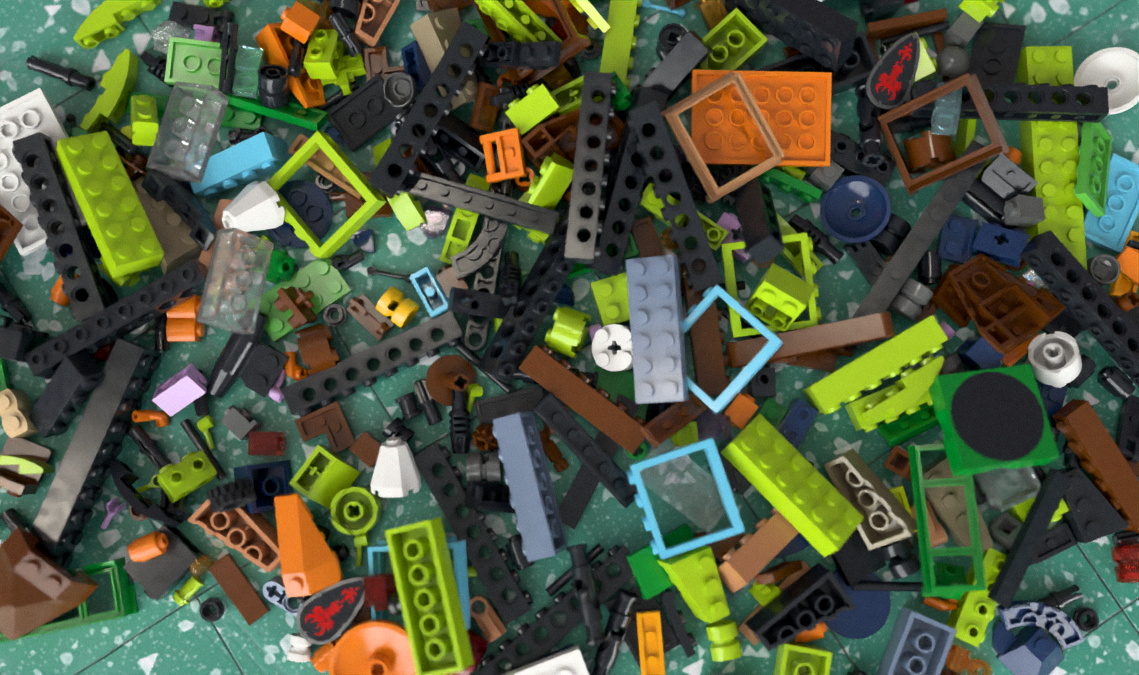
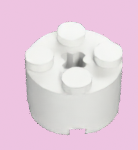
(604, 348)
(1055, 358)

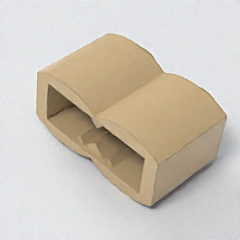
(14, 410)

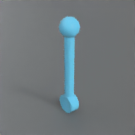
(646, 4)

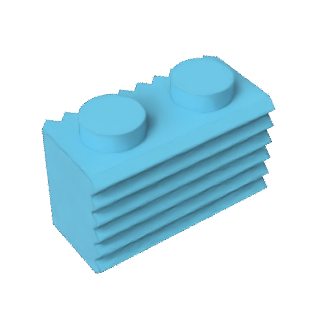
(430, 291)

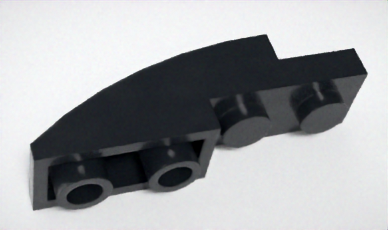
(522, 55)

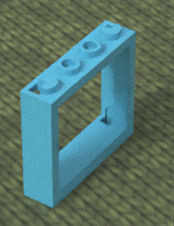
(751, 369)
(722, 485)
(376, 564)

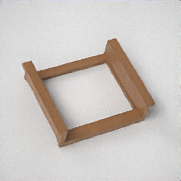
(691, 152)

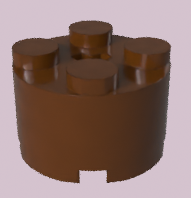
(928, 152)
(316, 348)

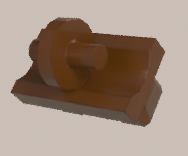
(298, 303)

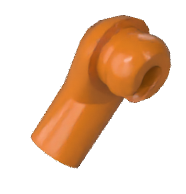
(293, 369)
(151, 415)
(940, 604)

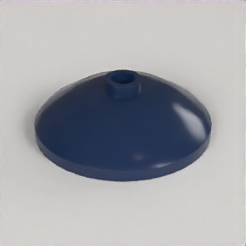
(850, 195)

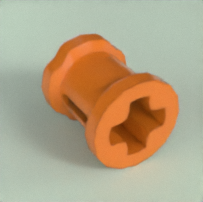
(524, 186)

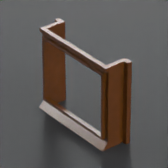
(893, 26)
(570, 47)
(997, 147)

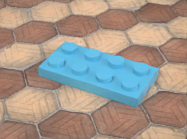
(1121, 207)

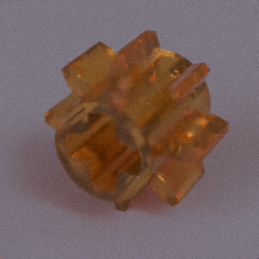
(959, 659)

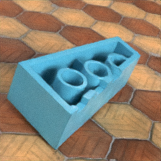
(242, 163)

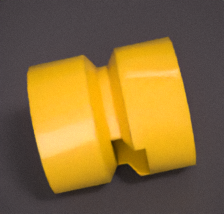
(403, 312)

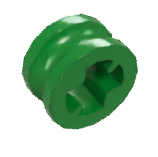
(640, 456)

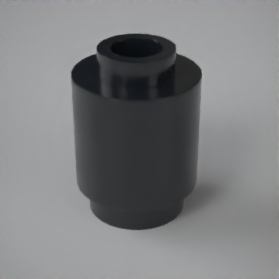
(930, 268)
(1087, 370)
(1116, 382)
(516, 554)

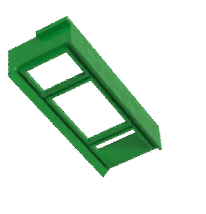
(926, 553)
(123, 593)

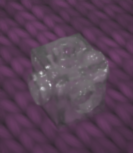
(166, 29)

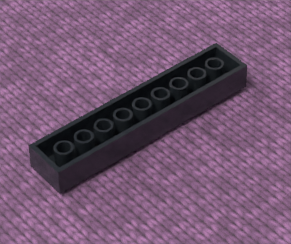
(95, 442)

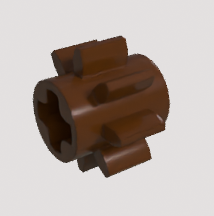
(484, 437)

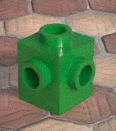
(280, 267)
(949, 575)

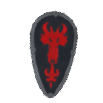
(894, 73)
(330, 611)

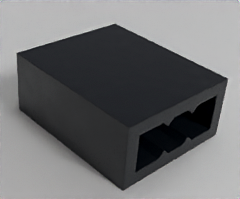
(167, 570)

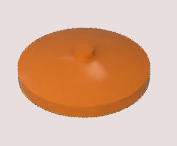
(373, 649)

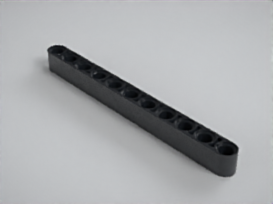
(495, 263)

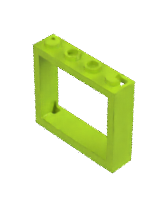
(350, 171)
(808, 269)

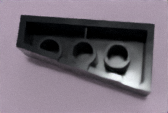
(800, 608)

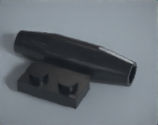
(998, 184)
(246, 359)

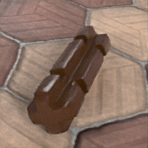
(553, 452)

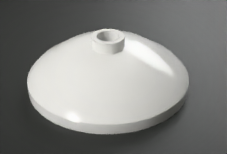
(1112, 66)

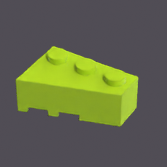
(698, 582)

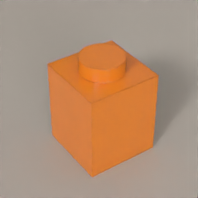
(299, 22)
(740, 410)

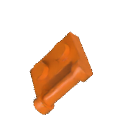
(509, 153)

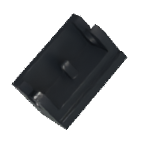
(488, 497)

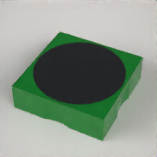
(992, 420)

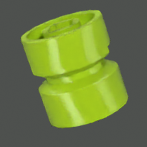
(723, 636)

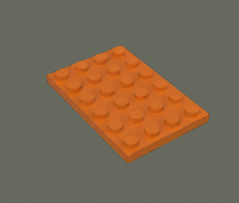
(791, 102)

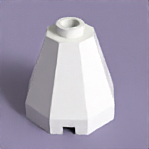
(254, 209)
(395, 470)

